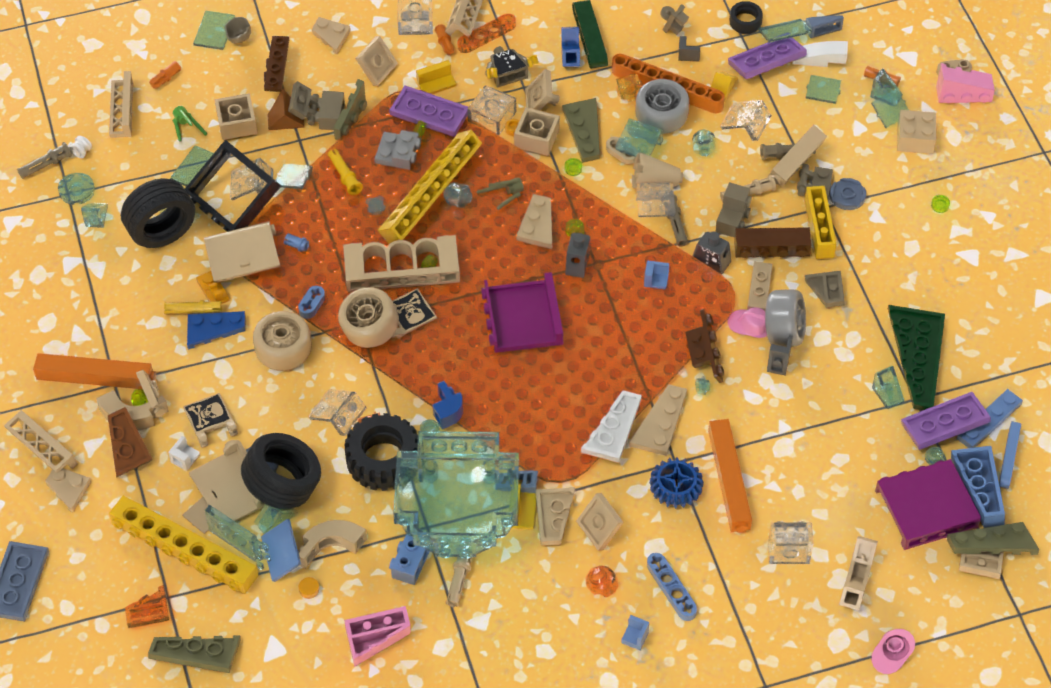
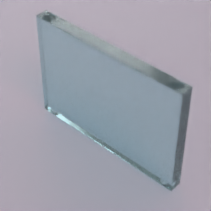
(784, 30)
(212, 31)
(191, 165)

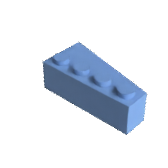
(980, 478)

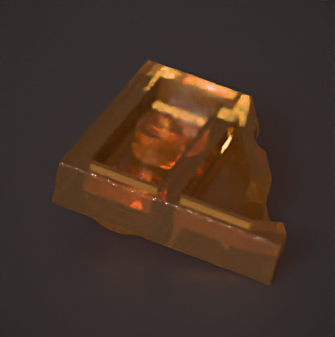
(148, 609)

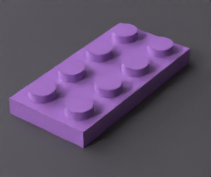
(766, 57)
(435, 111)
(945, 420)

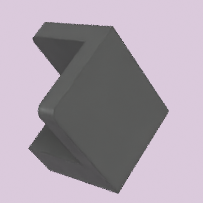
(688, 53)

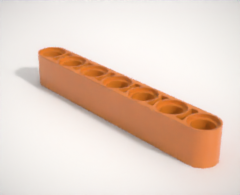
(699, 94)

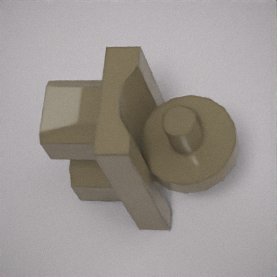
(675, 20)

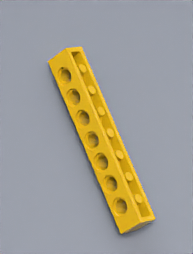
(430, 186)
(178, 535)

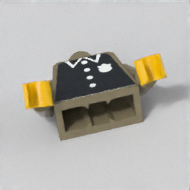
(508, 66)

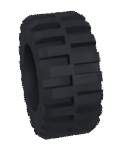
(375, 431)

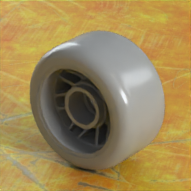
(662, 105)
(785, 316)

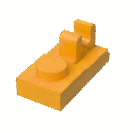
(211, 289)

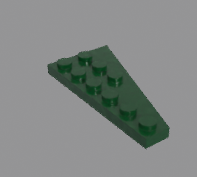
(919, 347)

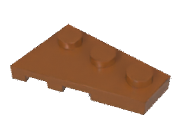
(126, 443)

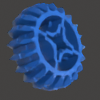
(664, 486)

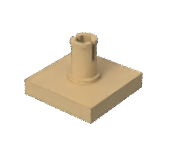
(376, 60)
(540, 92)
(599, 521)

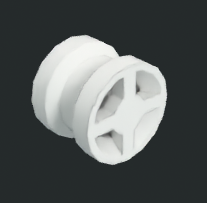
(80, 147)

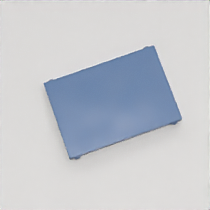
(282, 550)

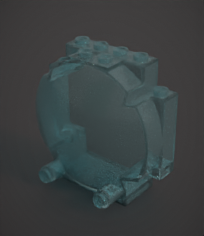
(456, 492)

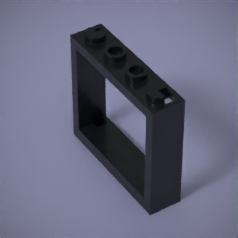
(211, 168)

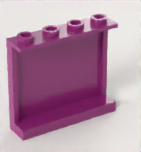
(523, 315)
(928, 503)

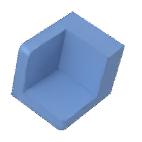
(656, 274)
(636, 632)

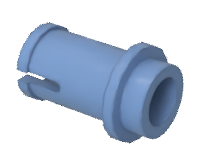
(296, 242)

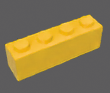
(820, 222)

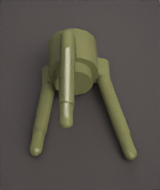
(512, 187)

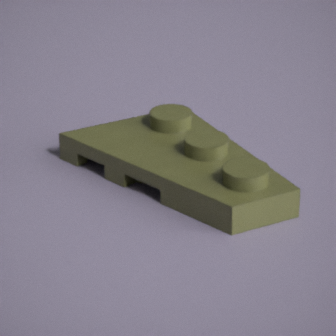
(356, 104)

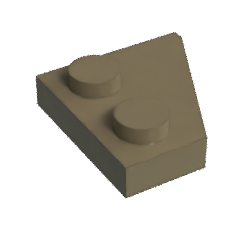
(827, 287)

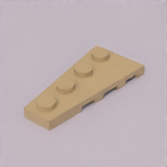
(660, 424)

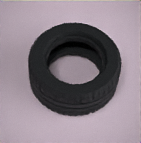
(150, 199)
(270, 486)

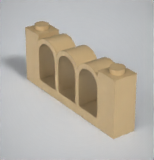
(444, 247)

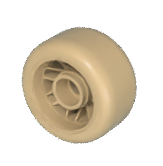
(368, 317)
(282, 340)

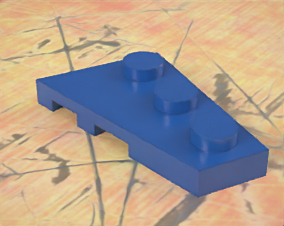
(213, 325)

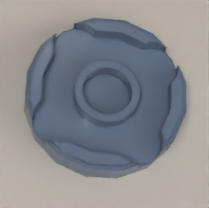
(847, 194)

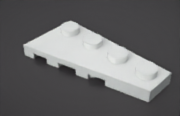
(614, 428)

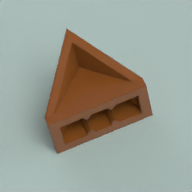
(279, 117)

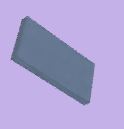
(19, 578)

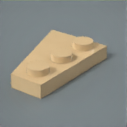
(537, 223)
(552, 513)

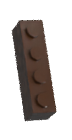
(772, 242)

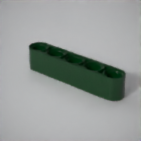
(590, 34)

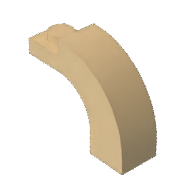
(141, 415)
(331, 533)
(858, 573)

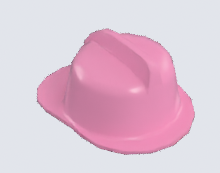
(748, 322)
(893, 651)

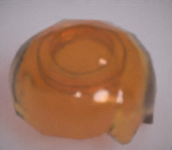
(602, 581)

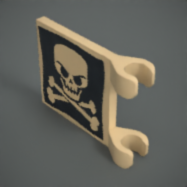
(412, 312)
(209, 415)

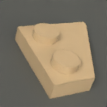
(331, 33)
(150, 387)
(68, 486)
(982, 564)

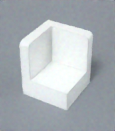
(182, 454)

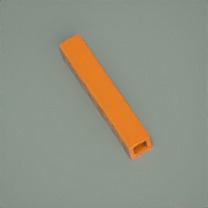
(90, 371)
(730, 475)

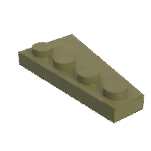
(583, 125)
(994, 539)
(209, 653)

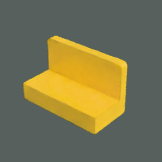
(435, 77)
(526, 510)

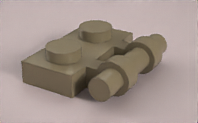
(301, 101)
(819, 177)

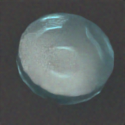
(76, 188)

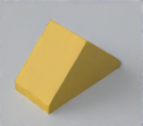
(724, 82)

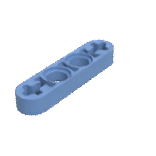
(1009, 455)
(674, 585)

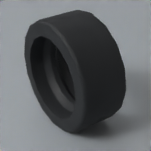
(745, 7)

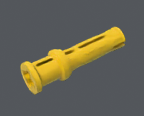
(347, 177)

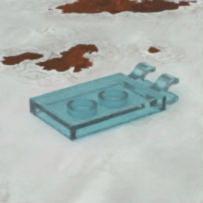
(236, 536)

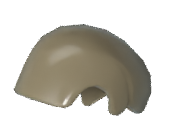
(237, 30)

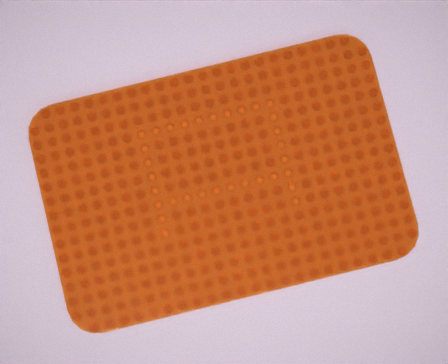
(535, 397)

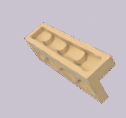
(459, 15)
(126, 107)
(42, 438)

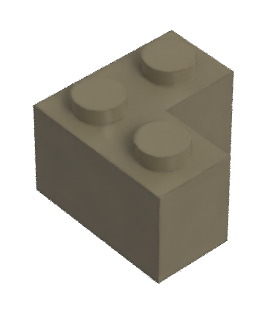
(734, 209)

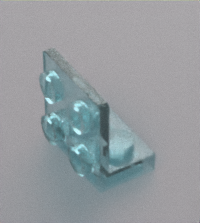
(639, 138)

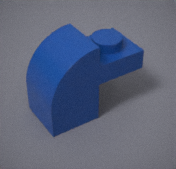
(570, 46)
(450, 408)

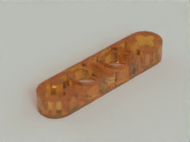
(501, 23)

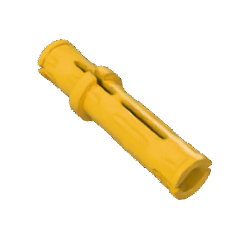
(192, 307)

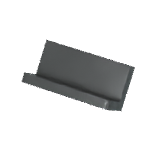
(779, 358)

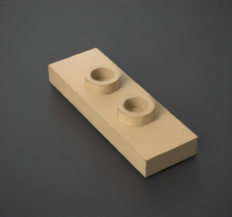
(759, 285)

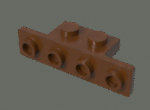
(276, 64)
(703, 348)

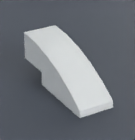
(823, 52)

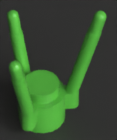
(183, 117)

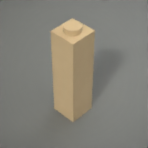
(798, 155)

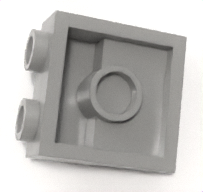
(398, 149)

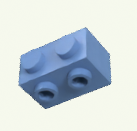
(408, 562)

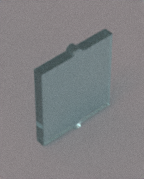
(823, 89)
(889, 107)
(294, 176)

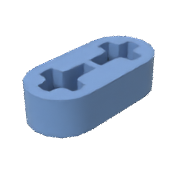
(314, 303)

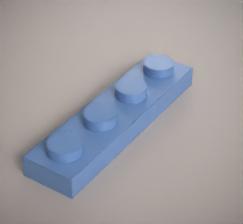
(999, 412)

